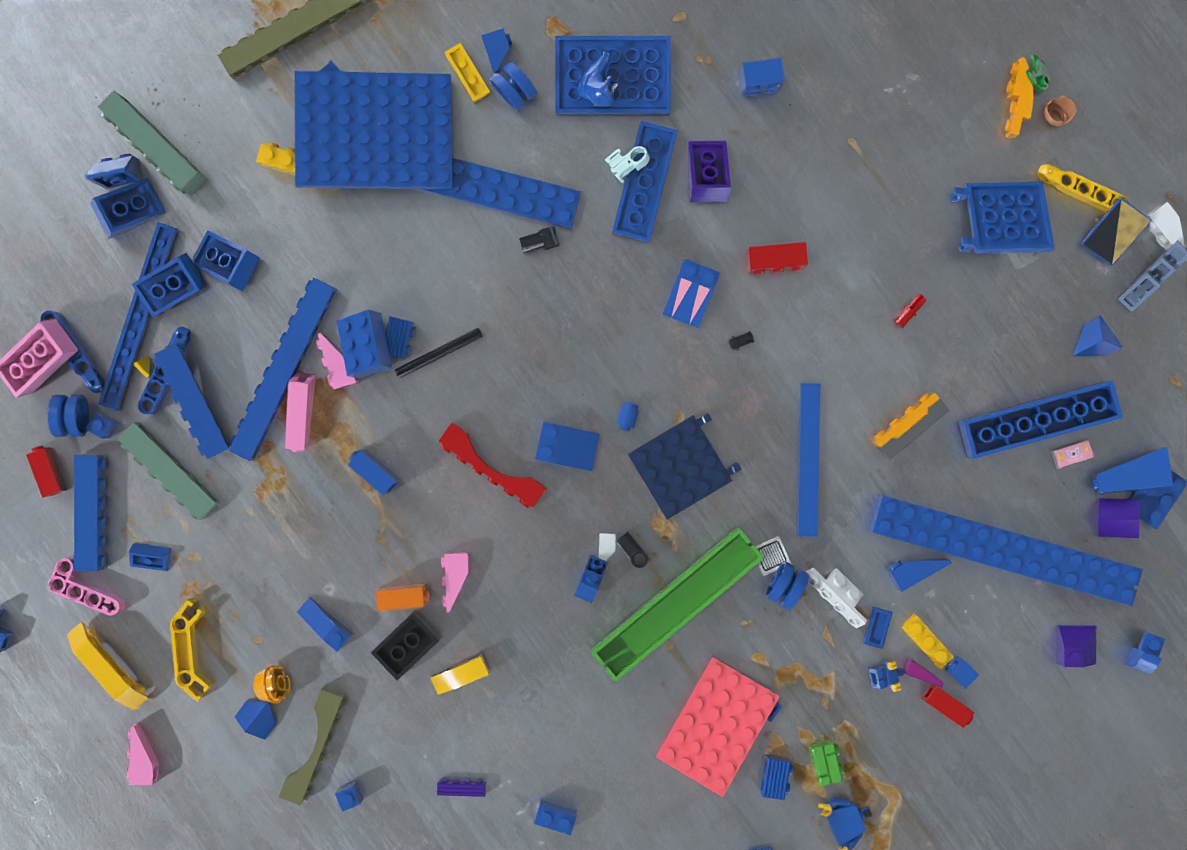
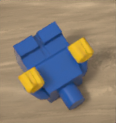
(886, 676)

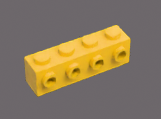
(276, 158)

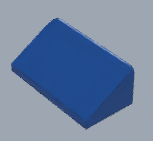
(149, 557)

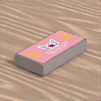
(1072, 454)

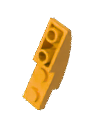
(1021, 91)

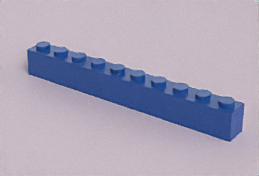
(283, 367)

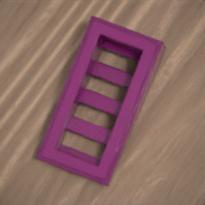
(915, 670)

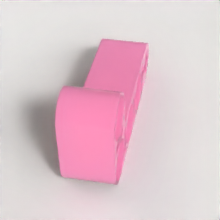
(87, 590)

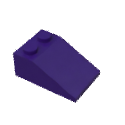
(708, 171)

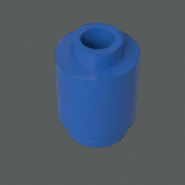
(627, 416)

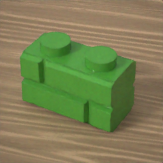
(826, 762)

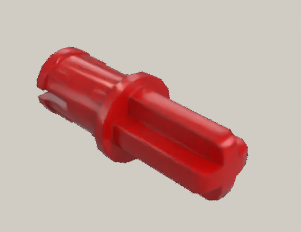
(910, 311)

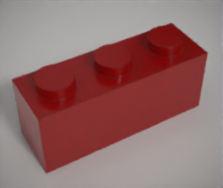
(777, 258)

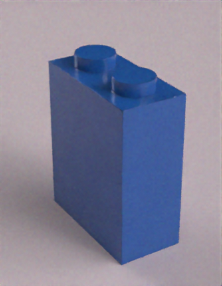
(373, 471)

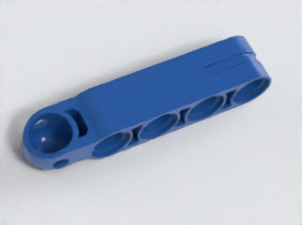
(92, 375)
(156, 378)

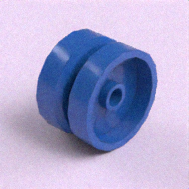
(513, 85)
(68, 415)
(787, 585)

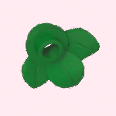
(1038, 74)

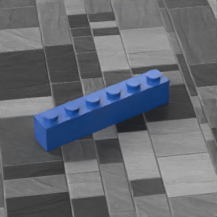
(192, 401)
(89, 512)

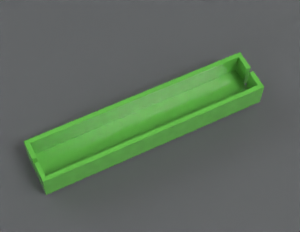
(676, 604)

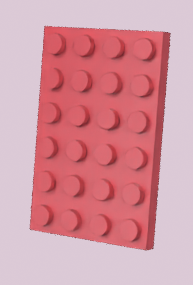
(718, 726)

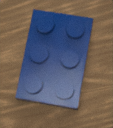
(1158, 502)

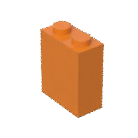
(402, 597)

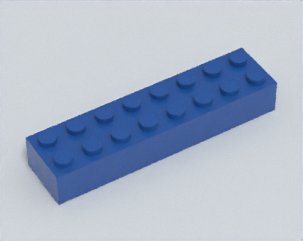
(1040, 419)

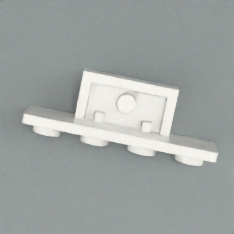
(839, 593)

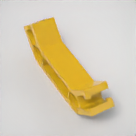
(185, 651)
(105, 669)

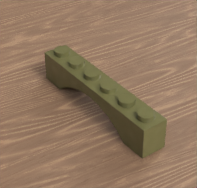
(327, 708)

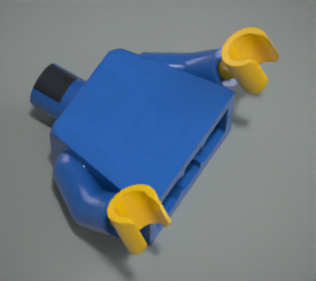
(845, 821)

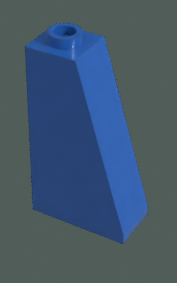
(1142, 473)

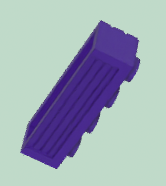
(461, 788)

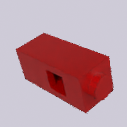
(46, 471)
(948, 706)

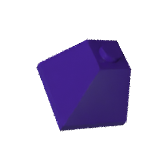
(1076, 645)

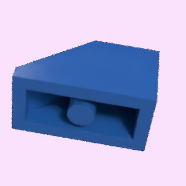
(497, 48)

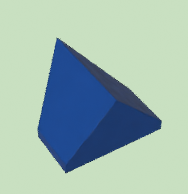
(1097, 339)
(256, 718)

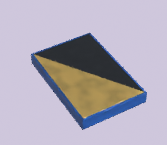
(1116, 231)

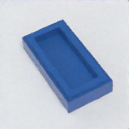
(877, 627)

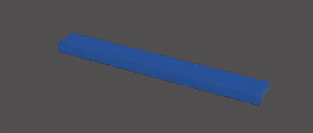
(808, 459)

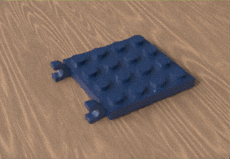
(681, 466)

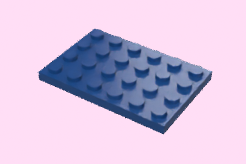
(638, 66)

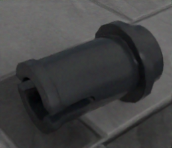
(741, 340)

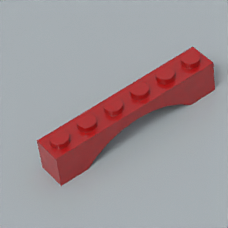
(459, 442)

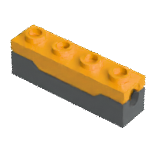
(911, 425)

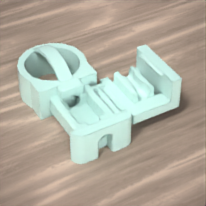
(623, 165)

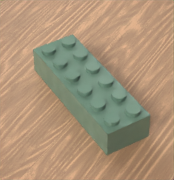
(152, 143)

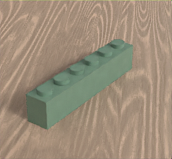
(168, 471)

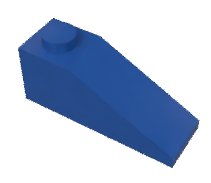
(910, 572)
(324, 624)

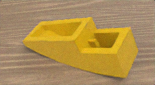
(460, 675)

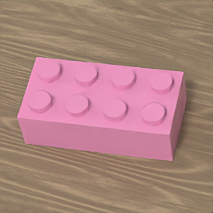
(36, 357)

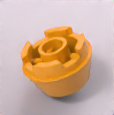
(272, 684)

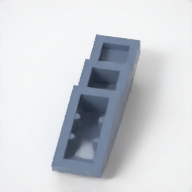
(1154, 276)

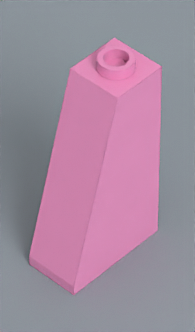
(299, 411)

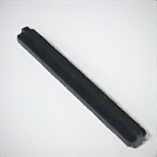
(438, 353)

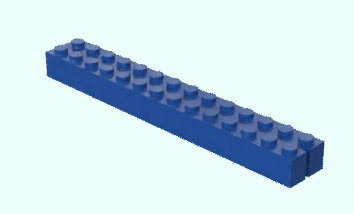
(1005, 550)

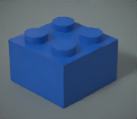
(761, 77)

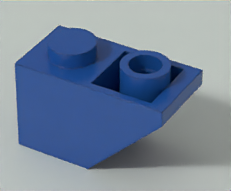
(591, 579)

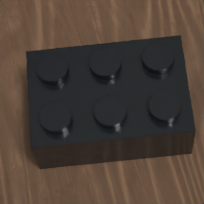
(406, 645)

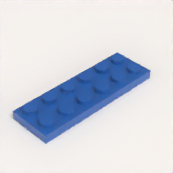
(644, 187)

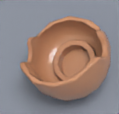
(1060, 111)

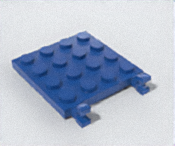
(1006, 217)

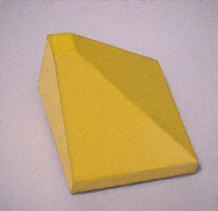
(145, 366)

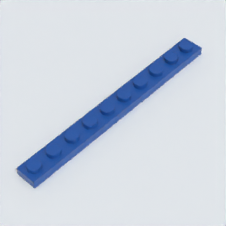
(135, 322)

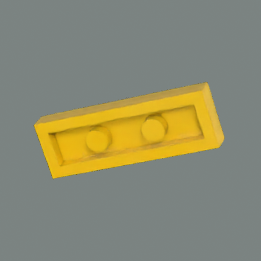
(467, 72)
(927, 641)

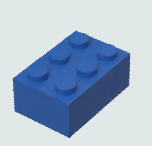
(364, 344)

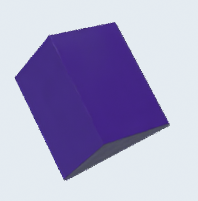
(1119, 518)

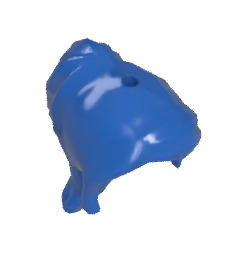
(592, 84)

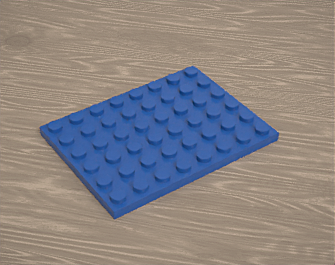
(373, 130)

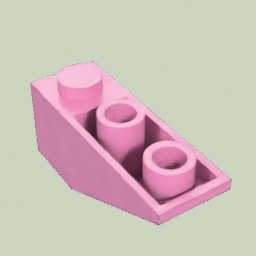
(334, 361)
(456, 571)
(143, 761)

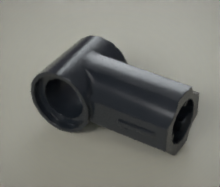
(544, 239)
(631, 548)

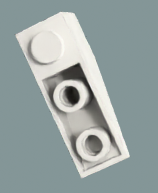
(1165, 225)

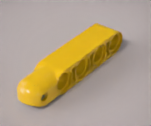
(1054, 176)

